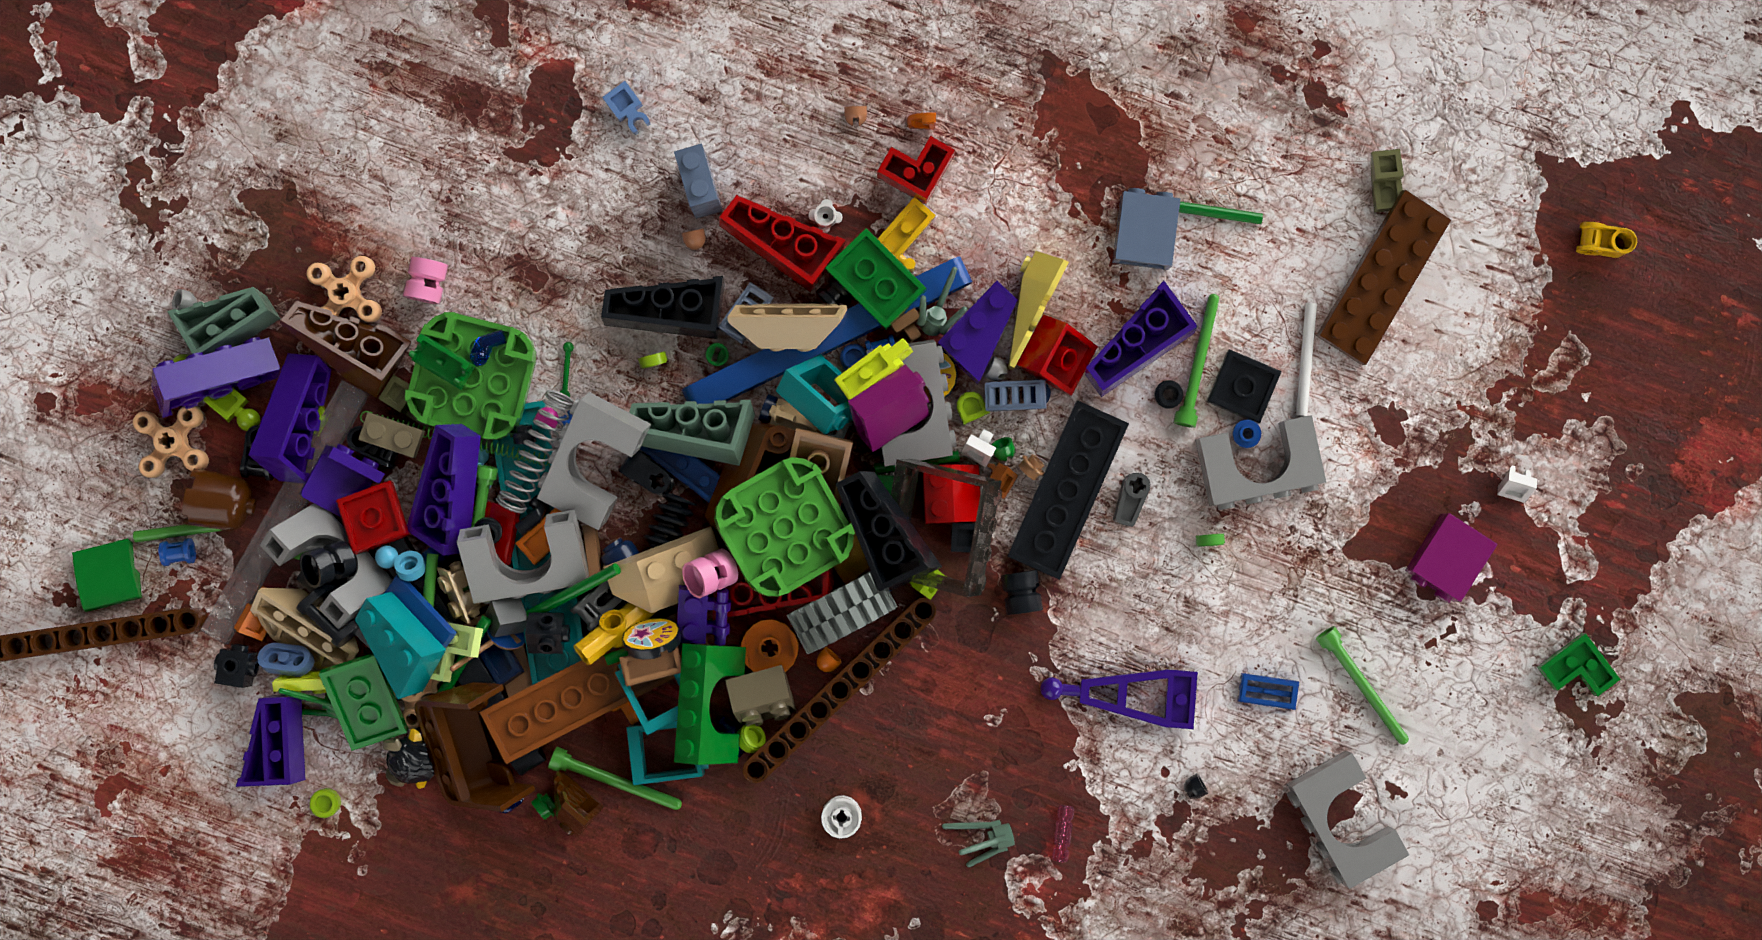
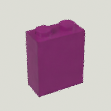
(889, 407)
(1450, 558)

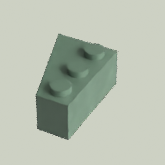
(224, 320)

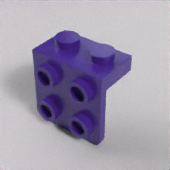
(338, 476)

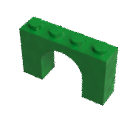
(700, 671)

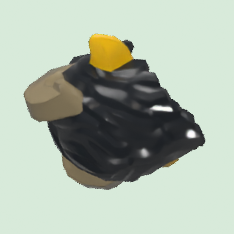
(408, 760)

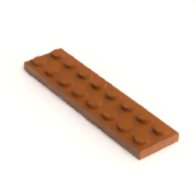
(560, 705)

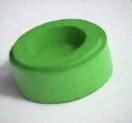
(1210, 540)

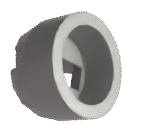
(183, 299)
(996, 369)

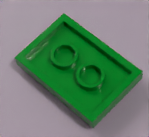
(875, 279)
(363, 701)

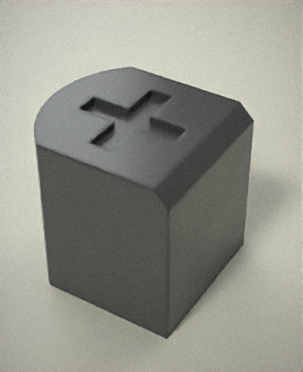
(507, 617)

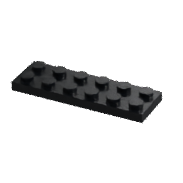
(1068, 489)

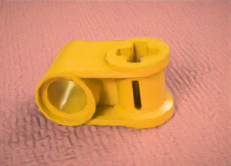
(1600, 240)

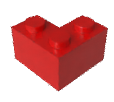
(919, 176)

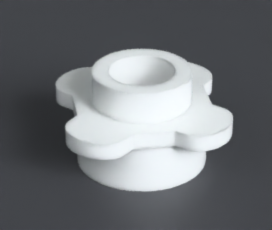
(825, 208)

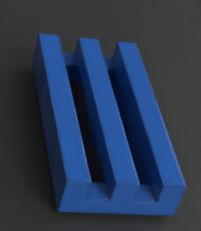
(1243, 687)

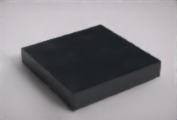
(1243, 386)

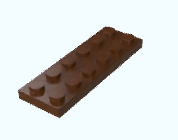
(1383, 277)

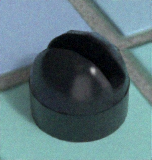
(1195, 787)

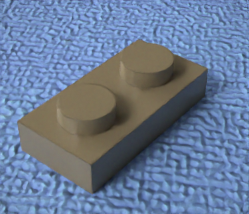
(391, 435)

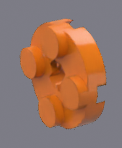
(779, 634)

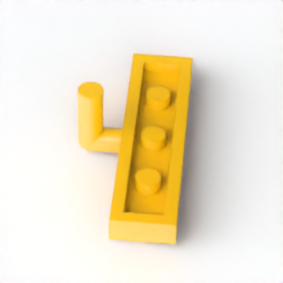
(906, 230)

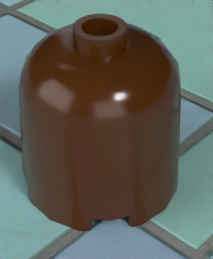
(217, 501)

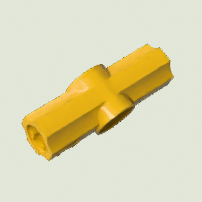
(609, 632)

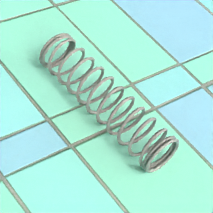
(555, 403)

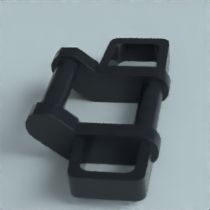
(317, 596)

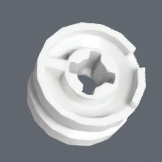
(850, 808)

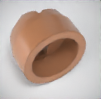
(854, 112)
(694, 239)

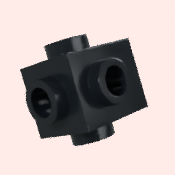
(546, 633)
(236, 666)

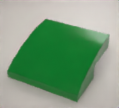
(106, 575)

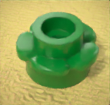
(544, 805)

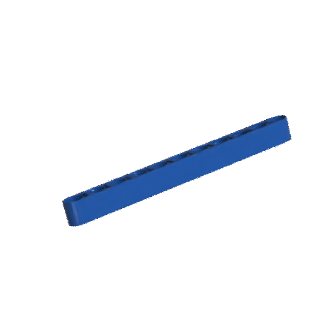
(855, 324)

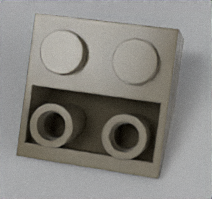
(761, 696)

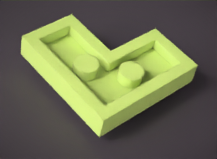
(464, 643)

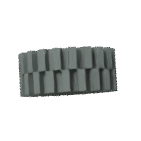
(840, 612)

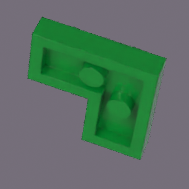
(1581, 659)

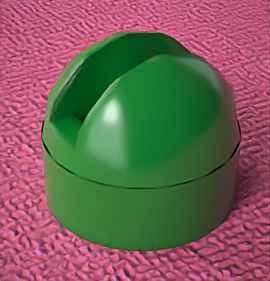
(722, 356)
(1004, 449)

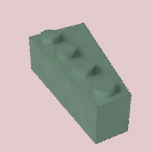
(698, 430)

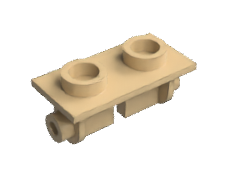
(788, 416)
(461, 601)

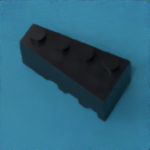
(669, 308)
(885, 533)

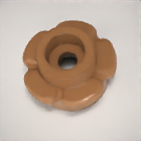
(1032, 466)

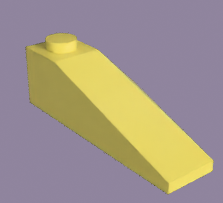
(1036, 288)

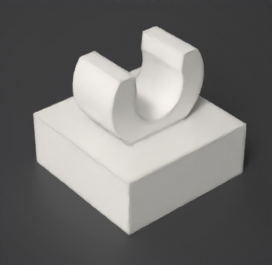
(979, 448)
(1517, 486)

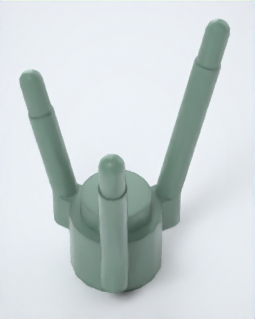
(934, 319)
(999, 839)

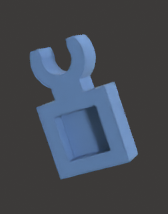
(625, 105)

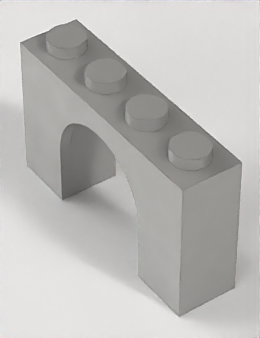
(932, 436)
(1300, 470)
(564, 484)
(314, 529)
(494, 580)
(1349, 861)

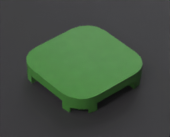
(493, 394)
(784, 527)

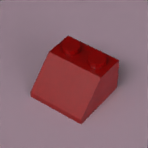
(1057, 354)
(949, 499)

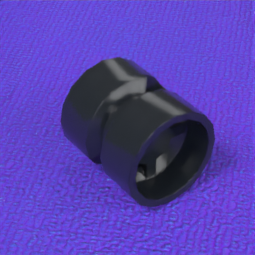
(327, 564)
(1021, 592)

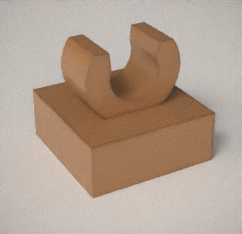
(906, 324)

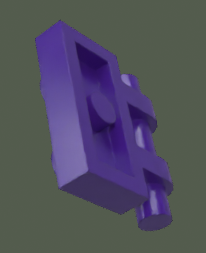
(693, 616)

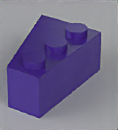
(978, 331)
(276, 744)

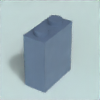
(698, 181)
(1146, 229)

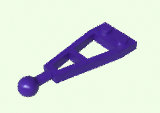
(1178, 704)

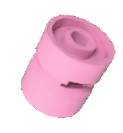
(427, 270)
(710, 573)

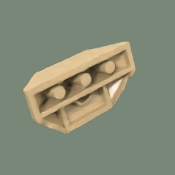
(786, 325)
(654, 576)
(286, 625)

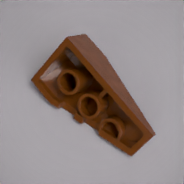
(354, 349)
(573, 804)

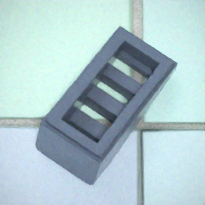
(751, 288)
(991, 400)

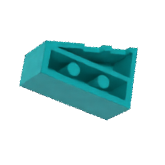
(399, 643)

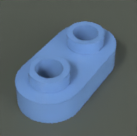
(288, 660)

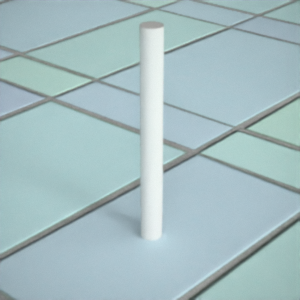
(1306, 359)

